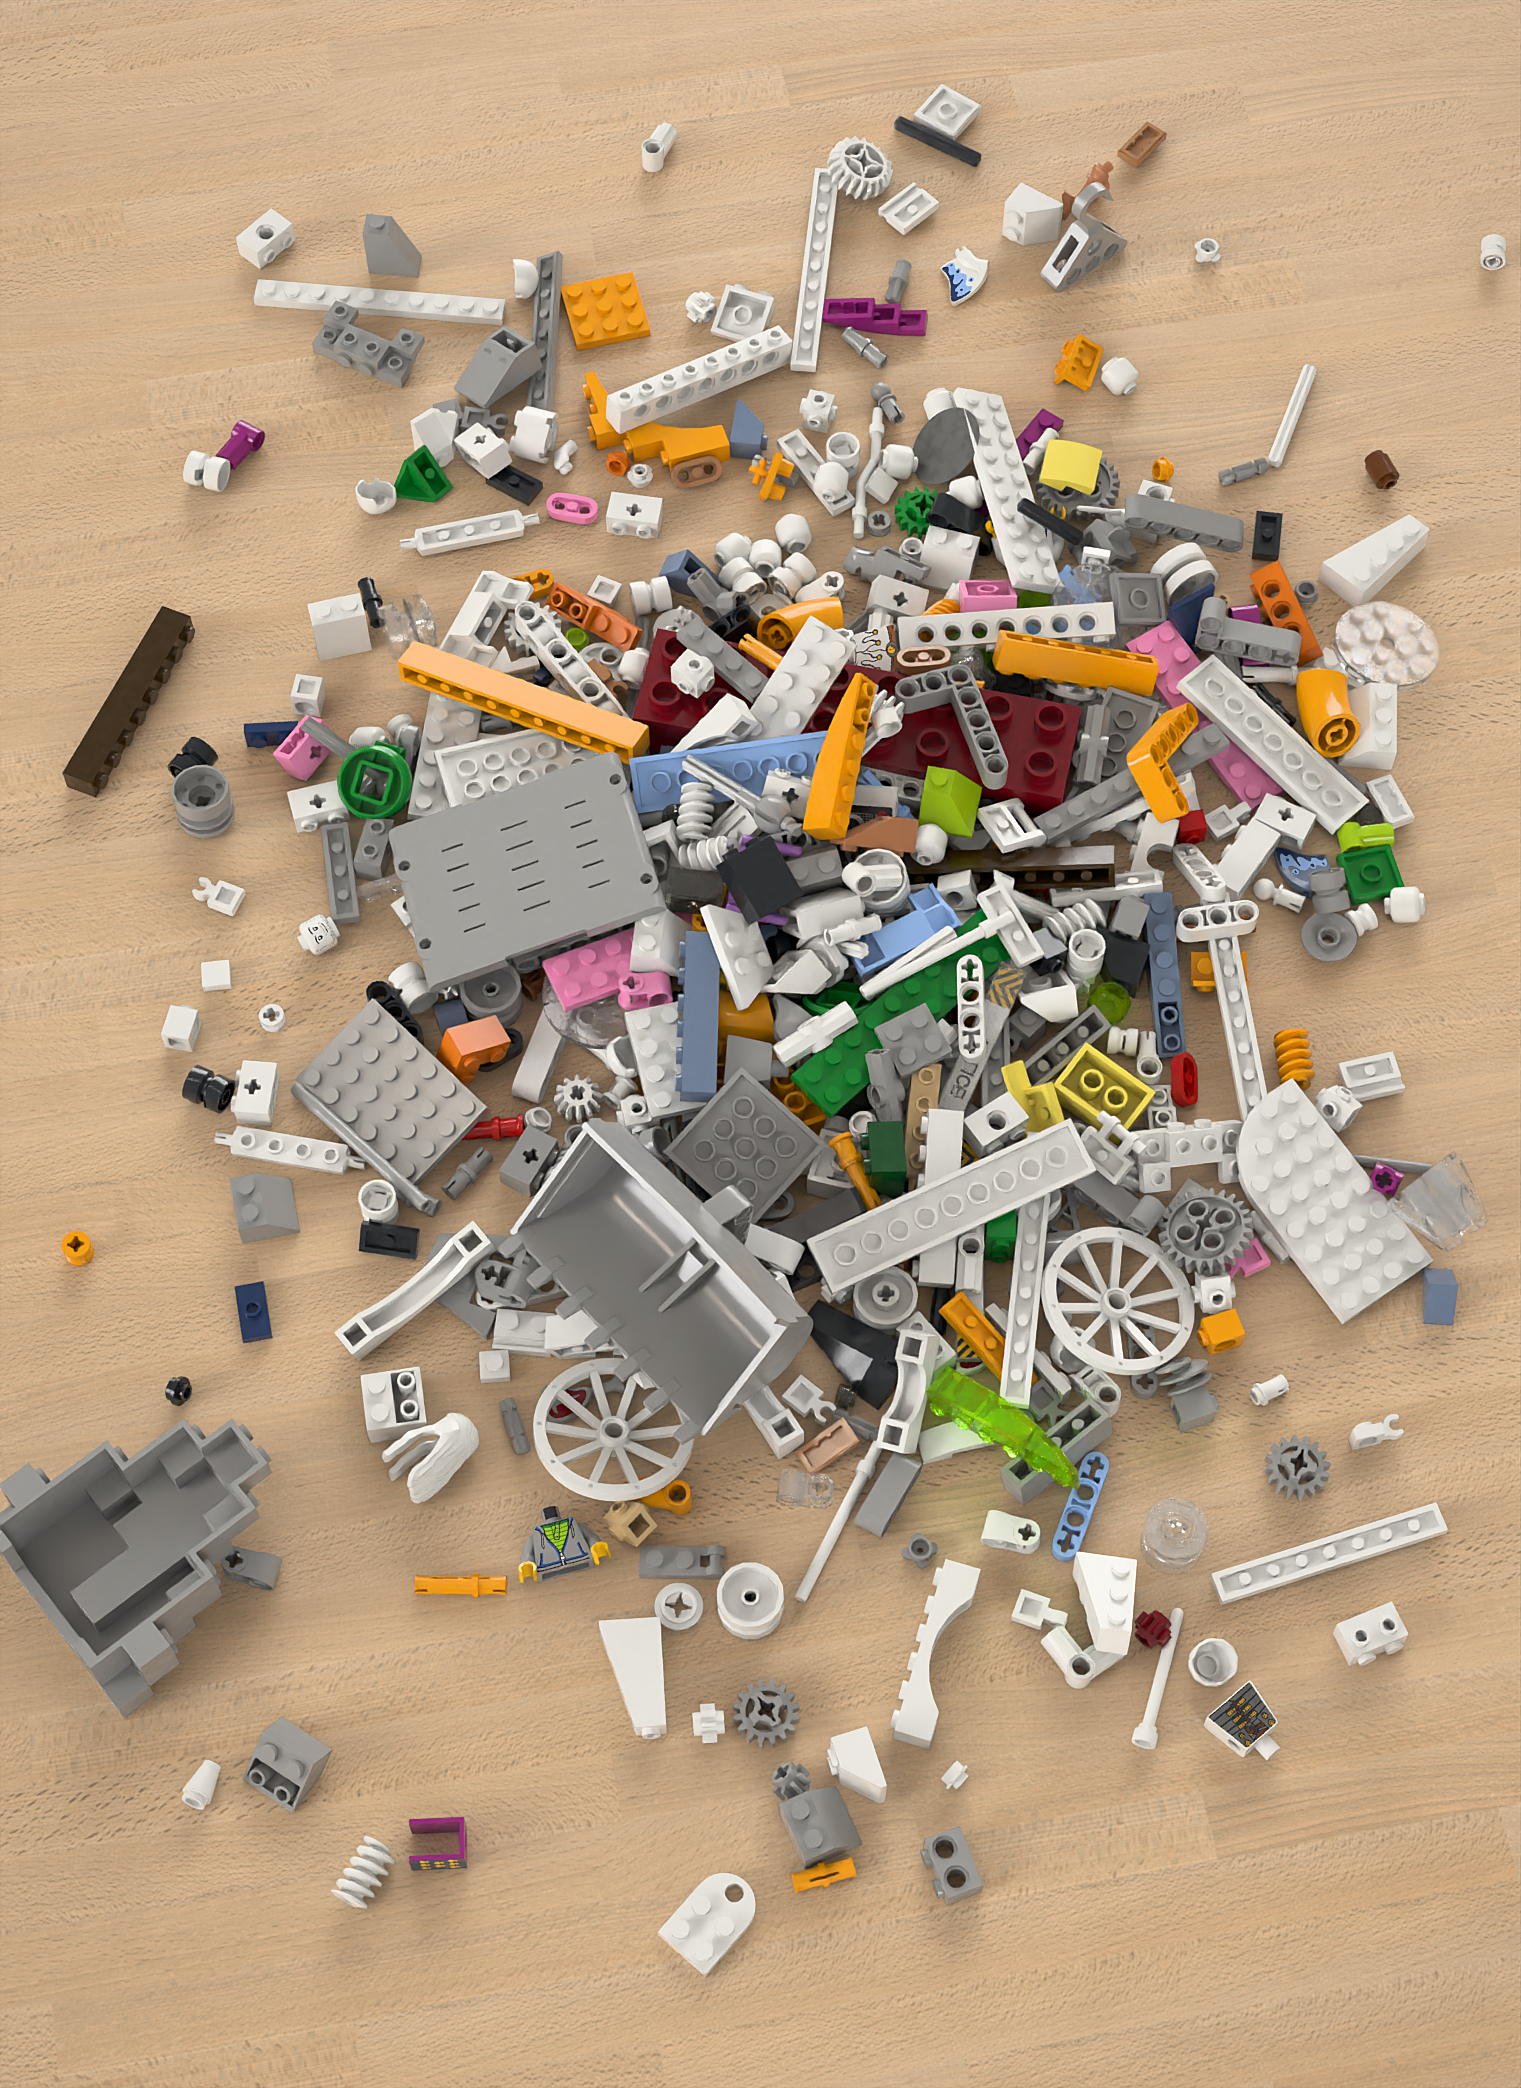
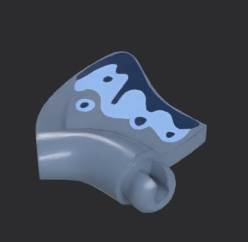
(1296, 867)

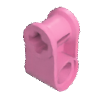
(647, 990)

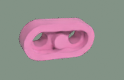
(572, 507)

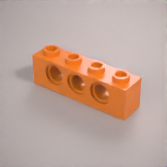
(1272, 580)

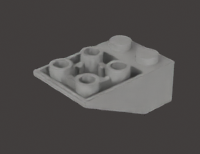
(498, 367)

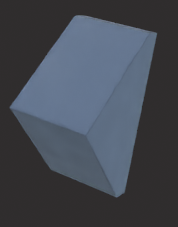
(449, 1014)
(1439, 1296)

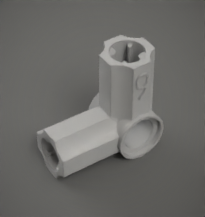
(715, 600)

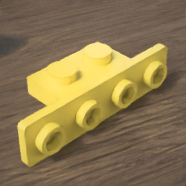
(1037, 1101)

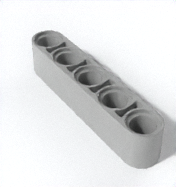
(1183, 523)

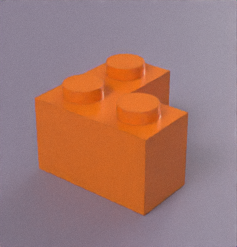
(471, 1045)

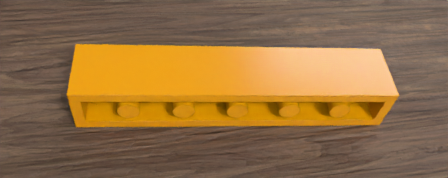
(1074, 663)

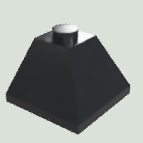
(1124, 960)

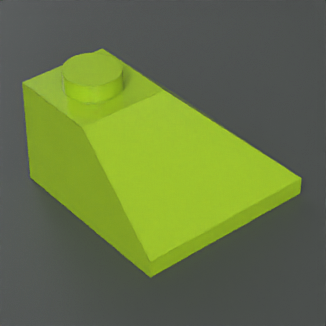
(949, 802)

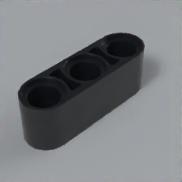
(956, 516)
(736, 624)
(395, 1007)

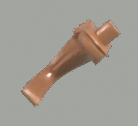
(1098, 174)

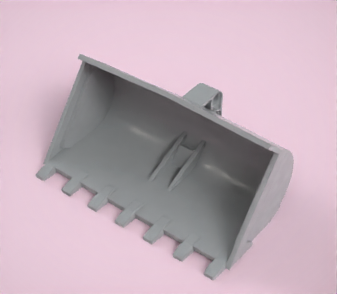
(661, 1277)

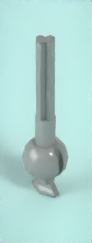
(343, 749)
(770, 813)

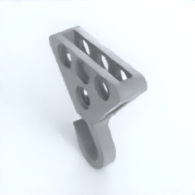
(1077, 244)

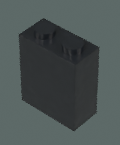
(758, 878)

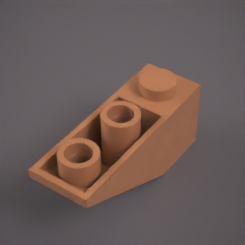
(884, 833)

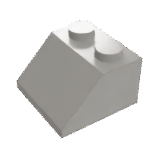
(264, 1207)
(819, 1825)

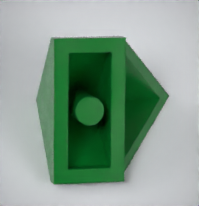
(421, 478)

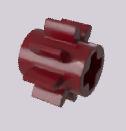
(1152, 1629)

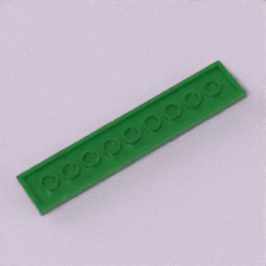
(841, 1069)

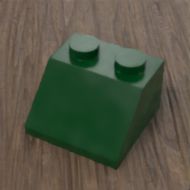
(885, 1157)

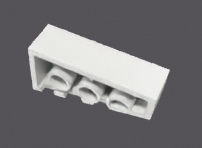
(1373, 562)

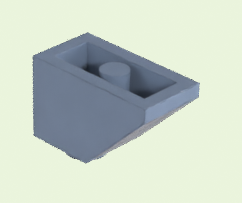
(747, 433)
(679, 568)

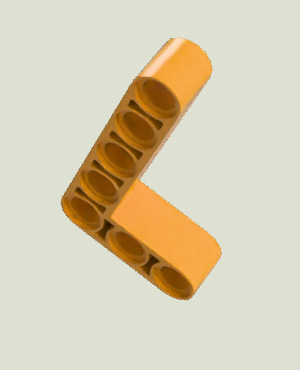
(1150, 766)

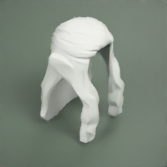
(446, 1455)

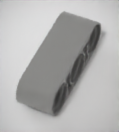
(888, 1494)

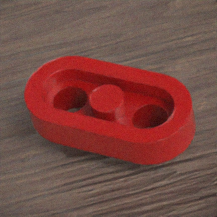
(1184, 1080)

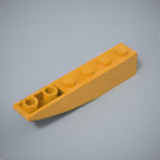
(839, 763)

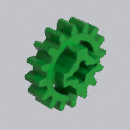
(910, 508)

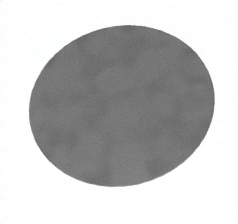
(945, 445)

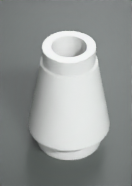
(201, 1786)

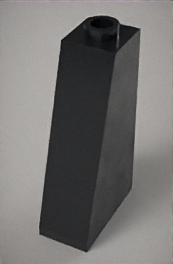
(822, 1217)

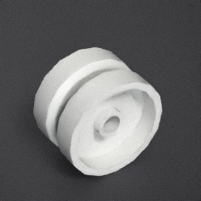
(1184, 572)
(885, 1300)
(766, 1597)

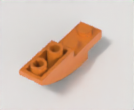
(594, 617)

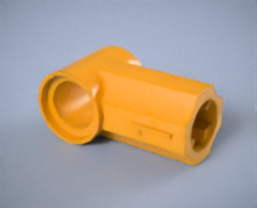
(662, 1498)

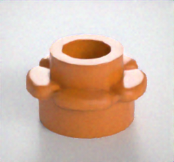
(618, 463)

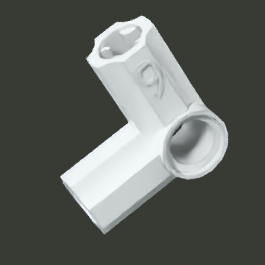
(1069, 1654)

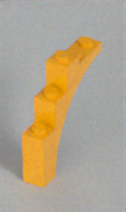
(651, 439)

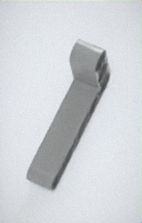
(968, 715)

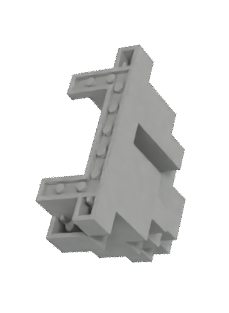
(130, 1547)

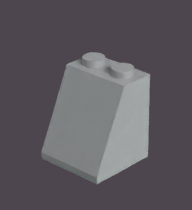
(817, 869)

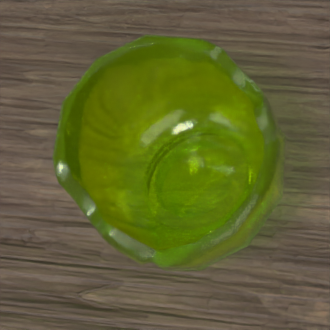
(1111, 1001)

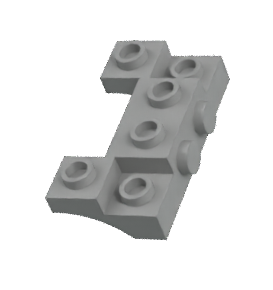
(366, 351)

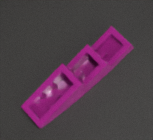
(874, 318)

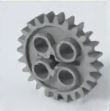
(1104, 494)
(1228, 1238)

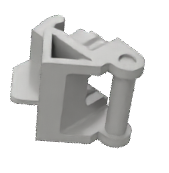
(1106, 537)

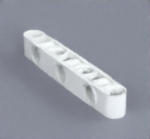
(569, 671)

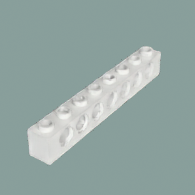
(698, 379)
(1098, 613)

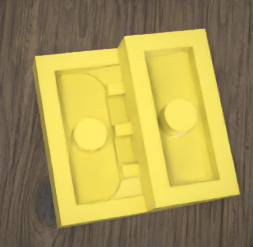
(1070, 465)

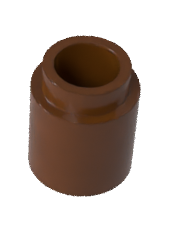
(1381, 470)

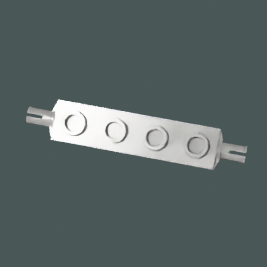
(469, 532)
(290, 1150)

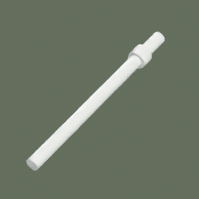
(986, 929)
(864, 1471)

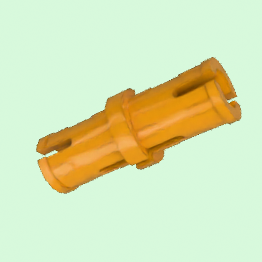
(823, 1874)

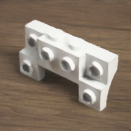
(482, 615)
(1187, 1146)

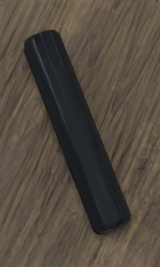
(1050, 521)

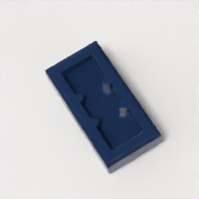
(253, 1312)

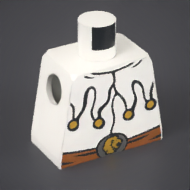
(876, 649)

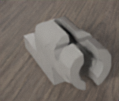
(884, 562)

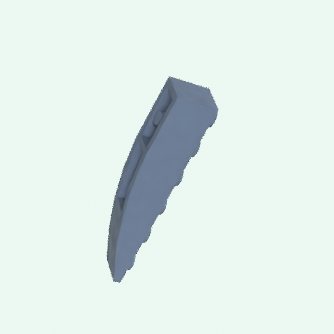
(1163, 975)

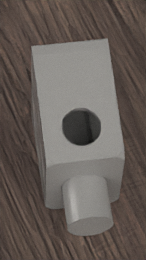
(755, 1058)

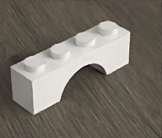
(916, 1363)
(775, 1422)

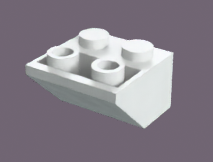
(393, 1403)

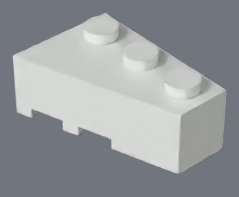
(567, 1337)
(1108, 1598)

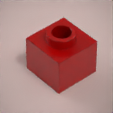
(1192, 828)

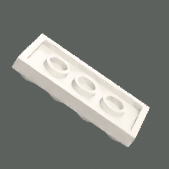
(654, 1048)

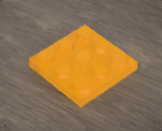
(605, 311)

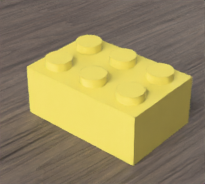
(1099, 1084)

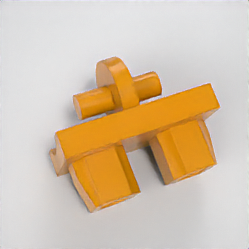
(778, 466)

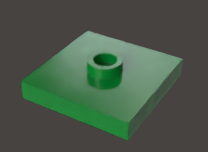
(1370, 874)

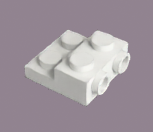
(742, 313)

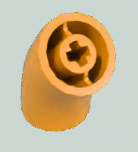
(782, 626)
(1326, 711)
(751, 1023)

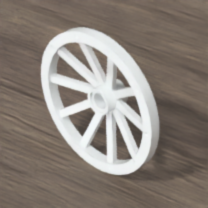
(1119, 1298)
(600, 1435)

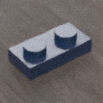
(267, 733)

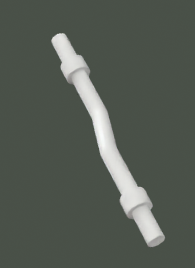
(859, 512)

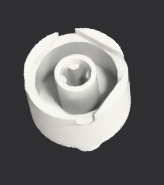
(534, 434)

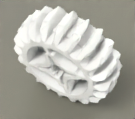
(859, 168)

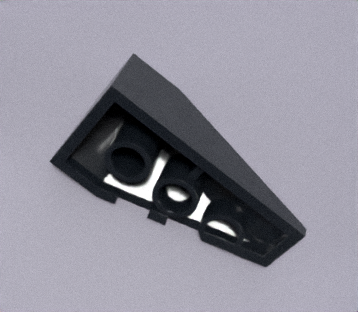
(857, 1352)

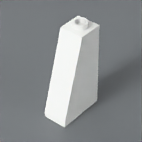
(637, 1663)

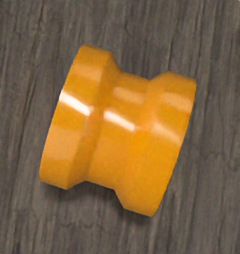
(82, 1253)

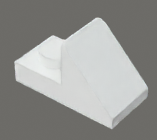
(522, 668)

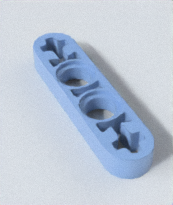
(1082, 1507)

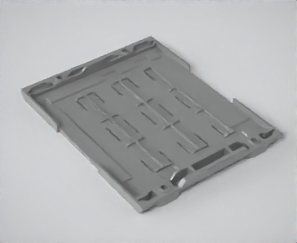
(509, 930)

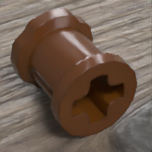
(533, 984)

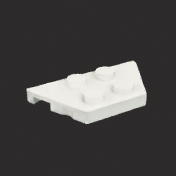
(740, 953)

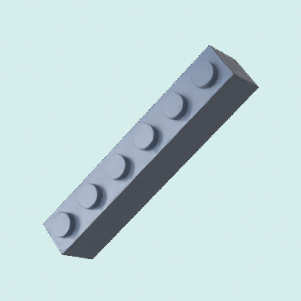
(699, 1018)

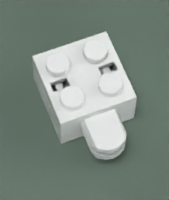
(824, 1173)

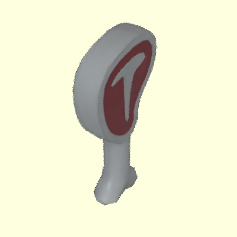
(562, 1414)

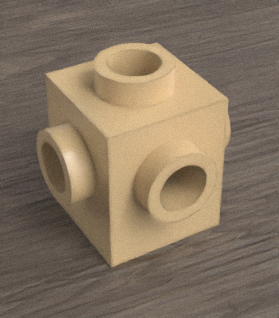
(629, 1521)

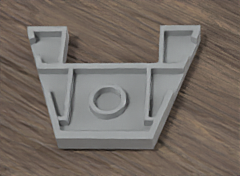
(460, 1295)

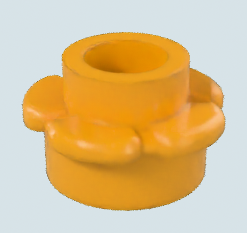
(1162, 469)

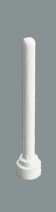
(1145, 1734)

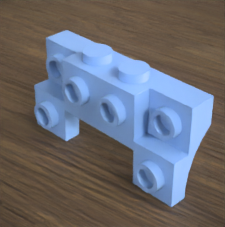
(906, 933)

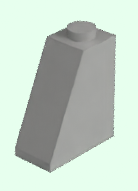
(389, 248)

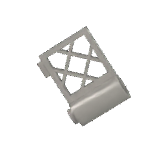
(1057, 1237)

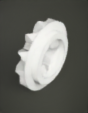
(669, 1596)

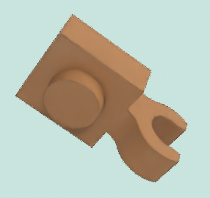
(605, 676)

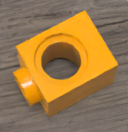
(1221, 1332)

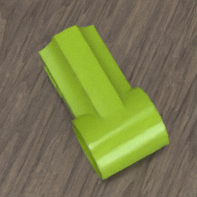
(1357, 837)

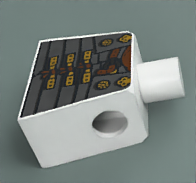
(1244, 1723)

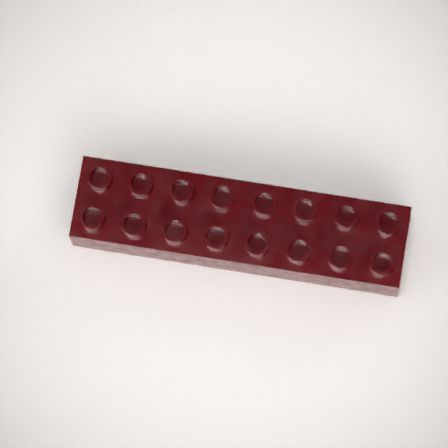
(1033, 732)

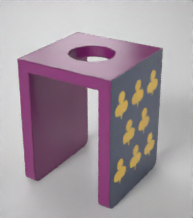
(440, 1861)

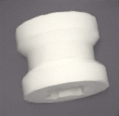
(1362, 919)

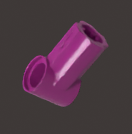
(242, 441)
(1386, 1179)

